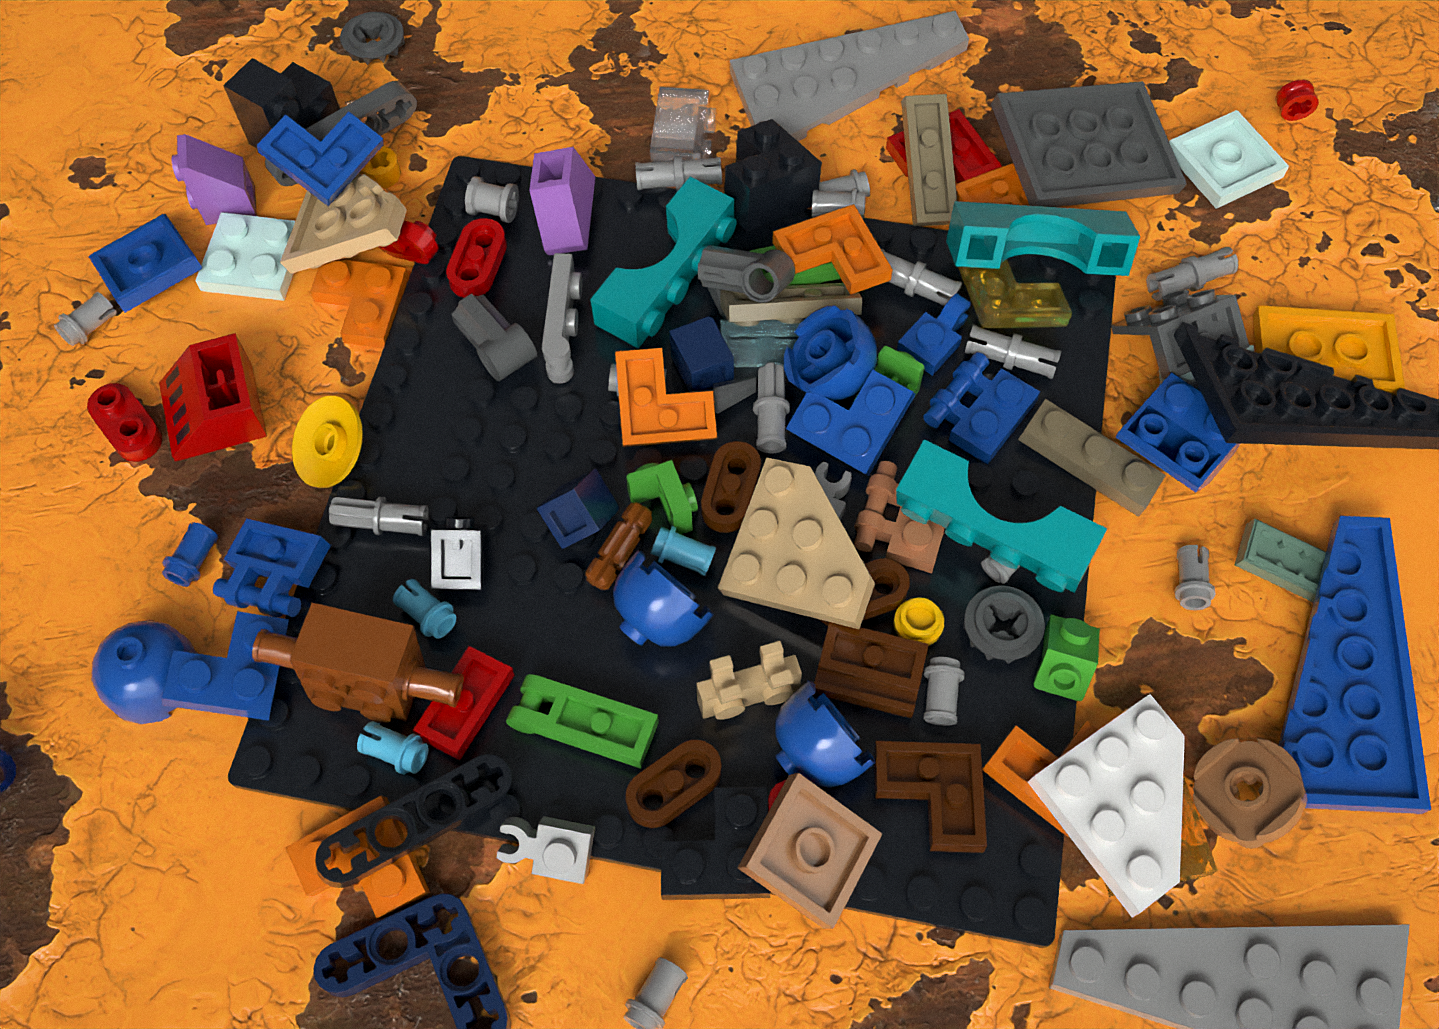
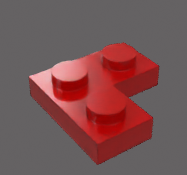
(969, 151)

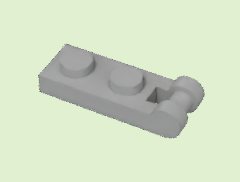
(561, 318)

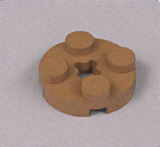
(1249, 821)

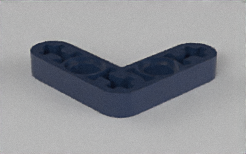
(441, 949)

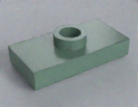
(1280, 559)

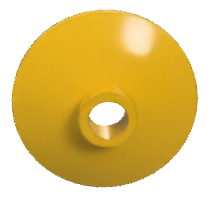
(327, 441)

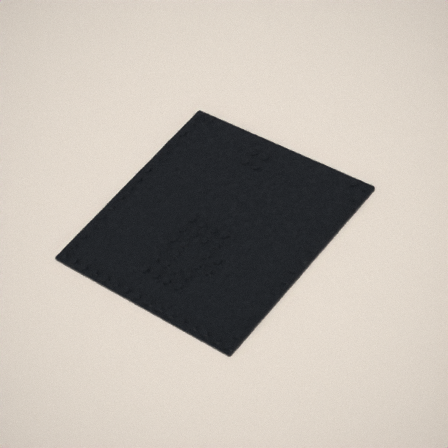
(497, 449)

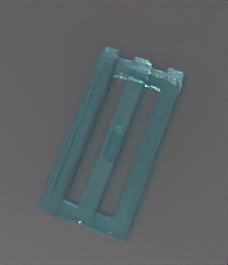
(764, 348)

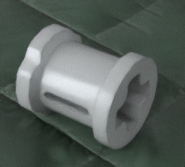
(492, 199)

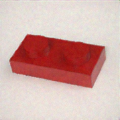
(456, 727)

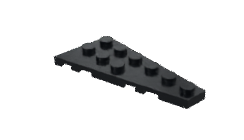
(1300, 401)

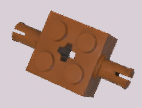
(358, 664)

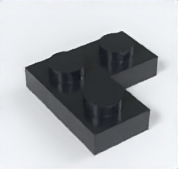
(711, 866)

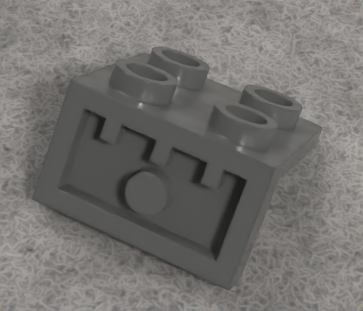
(1204, 309)

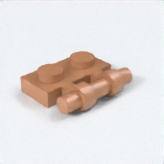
(908, 540)

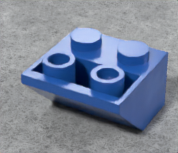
(1178, 434)

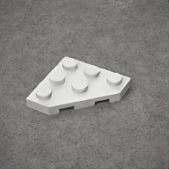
(1124, 802)

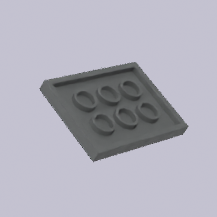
(1087, 144)

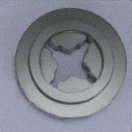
(372, 26)
(1005, 603)

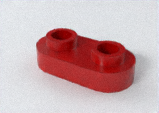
(414, 243)
(473, 261)
(124, 418)

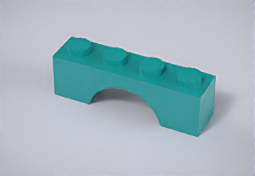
(1088, 238)
(636, 300)
(1052, 547)

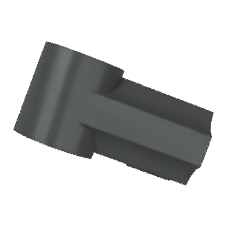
(743, 271)
(498, 344)

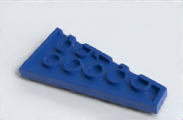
(1353, 690)

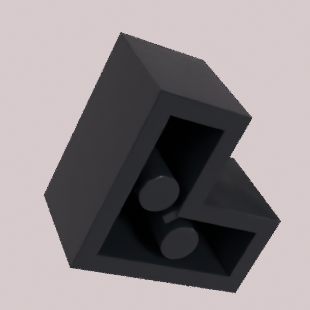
(264, 96)
(770, 175)

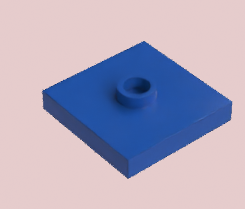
(145, 262)

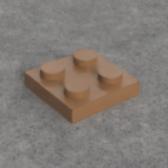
(810, 851)

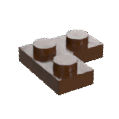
(946, 777)

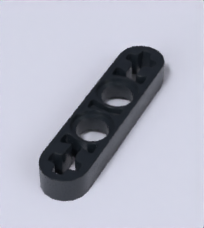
(419, 826)

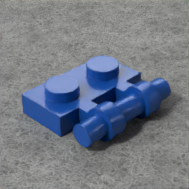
(993, 415)
(275, 553)

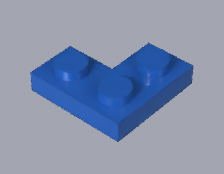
(321, 166)
(857, 433)
(227, 684)

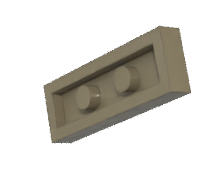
(929, 159)
(789, 305)
(1092, 457)

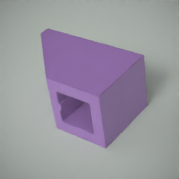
(213, 179)
(562, 199)

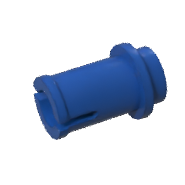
(189, 555)

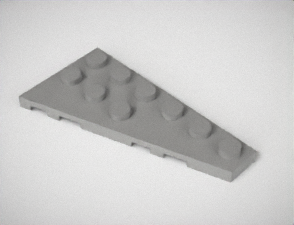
(841, 73)
(1241, 975)

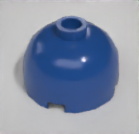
(831, 354)
(656, 605)
(134, 667)
(818, 740)

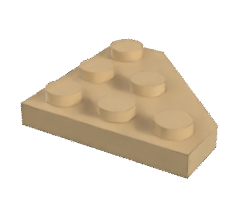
(353, 223)
(797, 551)

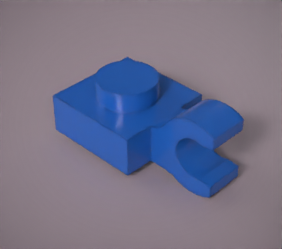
(935, 340)

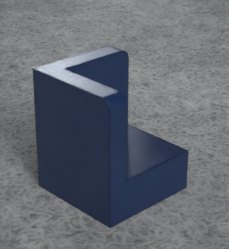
(701, 354)
(578, 508)

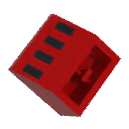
(211, 399)

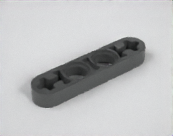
(392, 102)

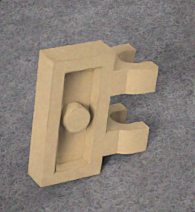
(731, 691)

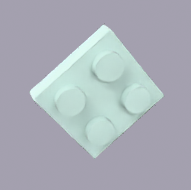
(1227, 159)
(247, 257)

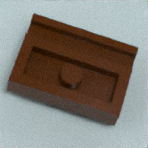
(871, 669)

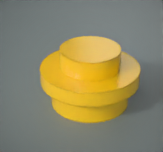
(919, 620)

